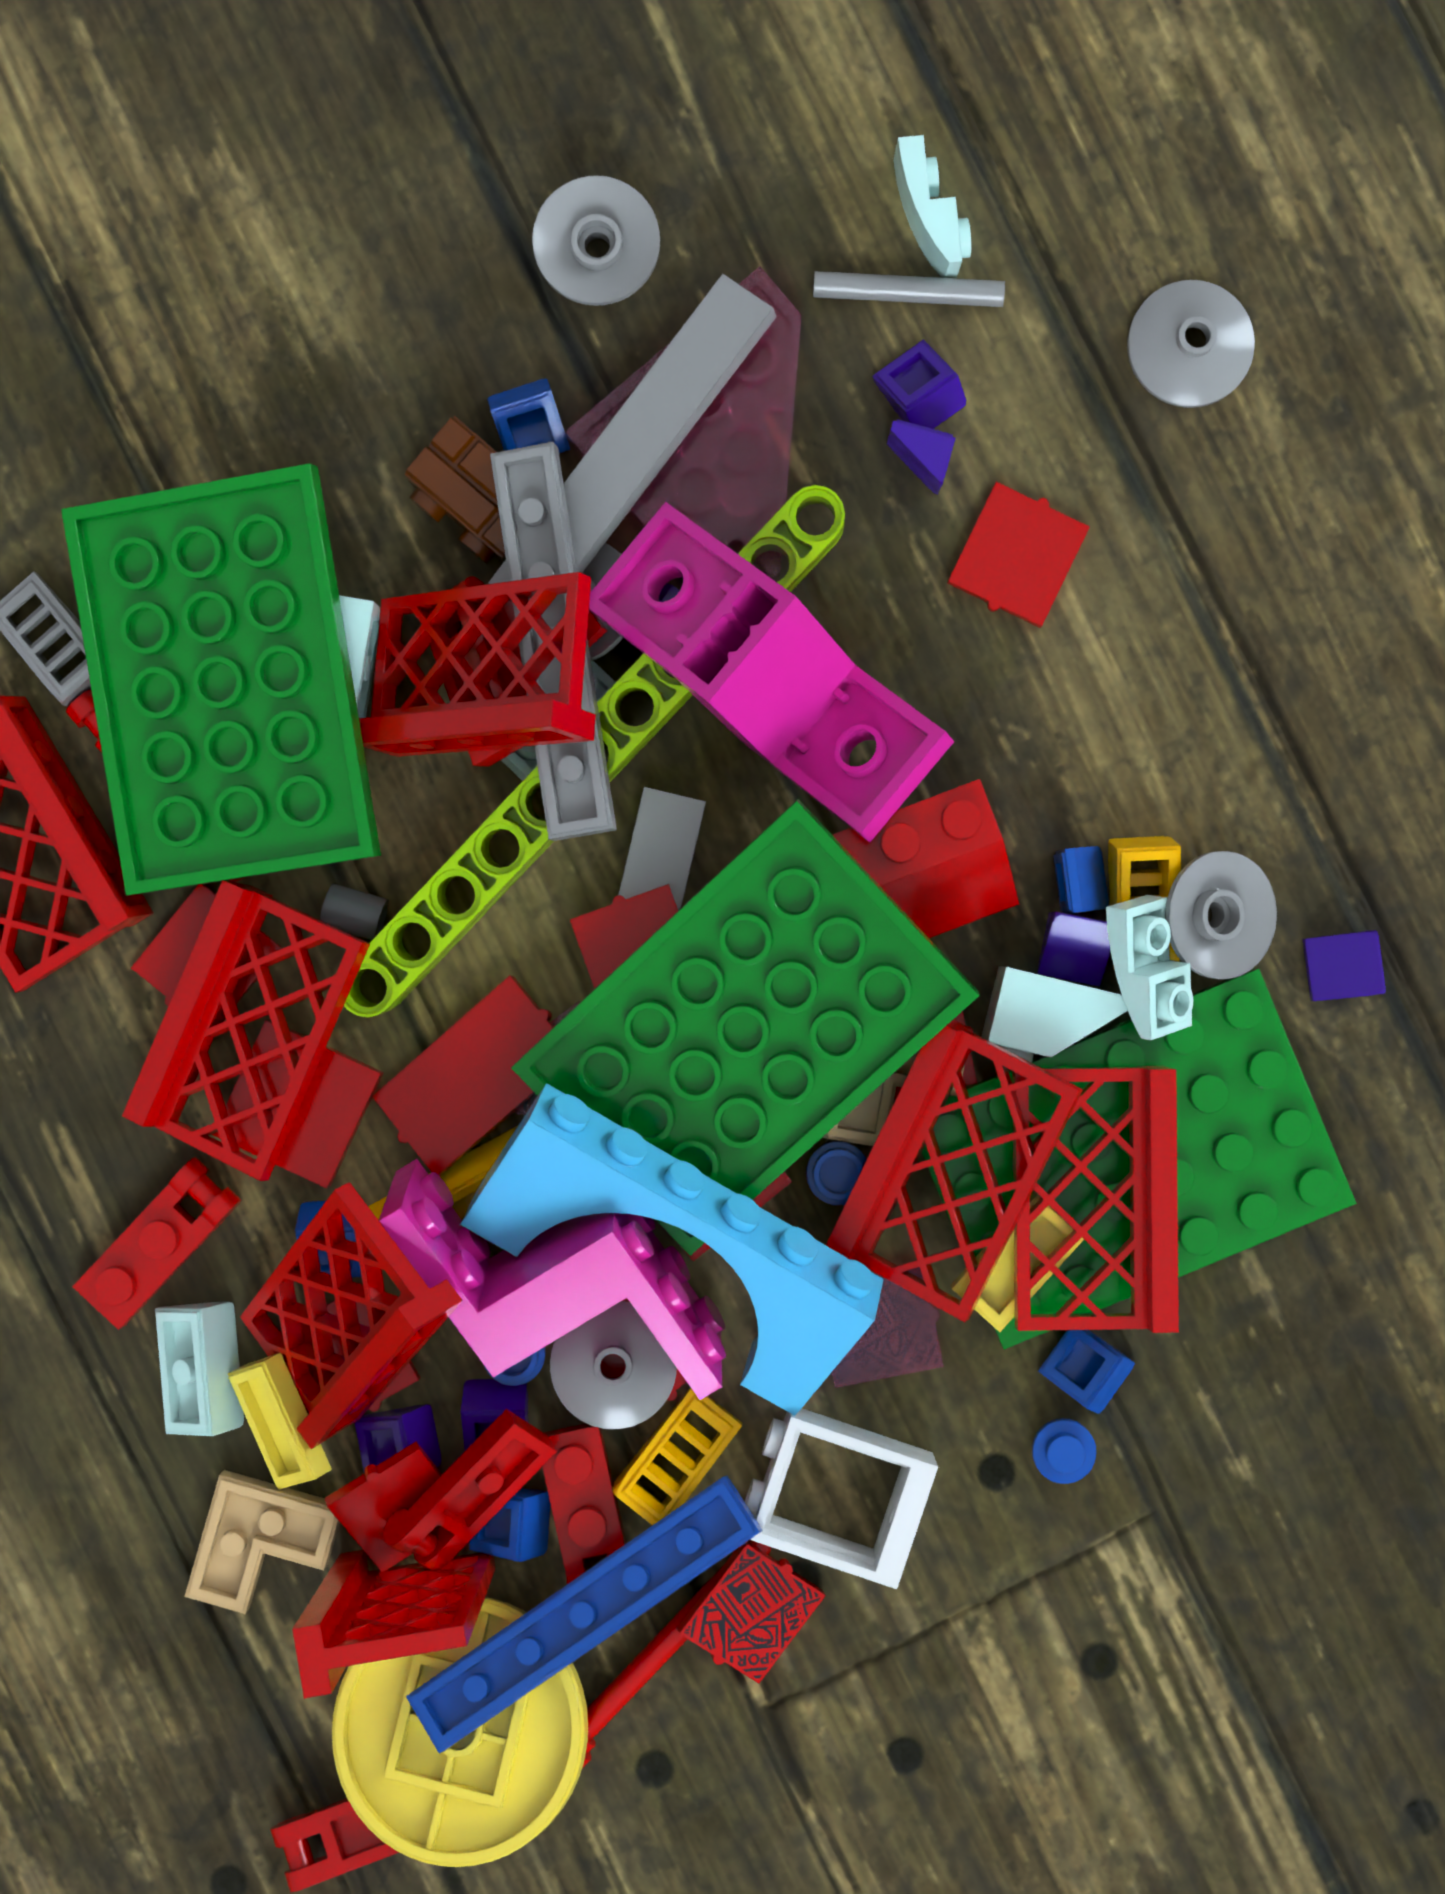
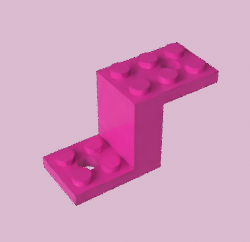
(767, 670)
(555, 1281)

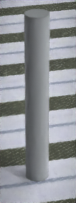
(908, 289)

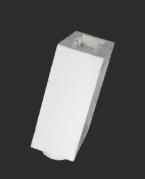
(888, 1557)

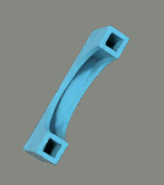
(581, 1164)

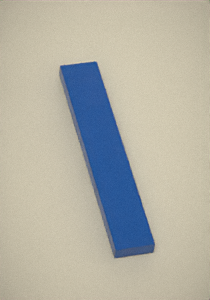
(583, 1613)

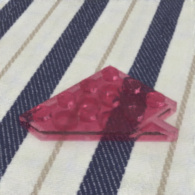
(737, 455)

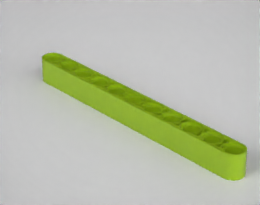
(516, 812)

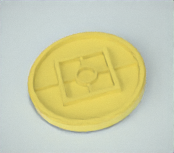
(479, 1794)

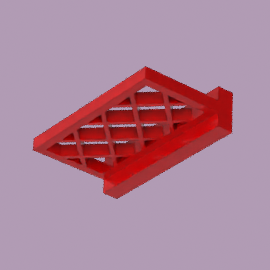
(488, 722)
(78, 839)
(207, 995)
(901, 1144)
(1151, 1211)
(371, 1353)
(386, 1615)

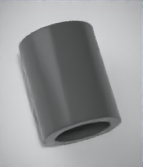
(354, 911)

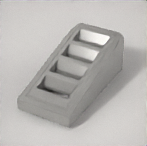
(78, 680)

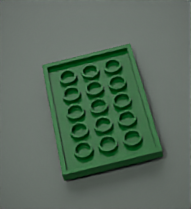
(221, 680)
(756, 1012)
(1246, 1142)

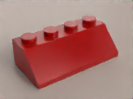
(940, 860)

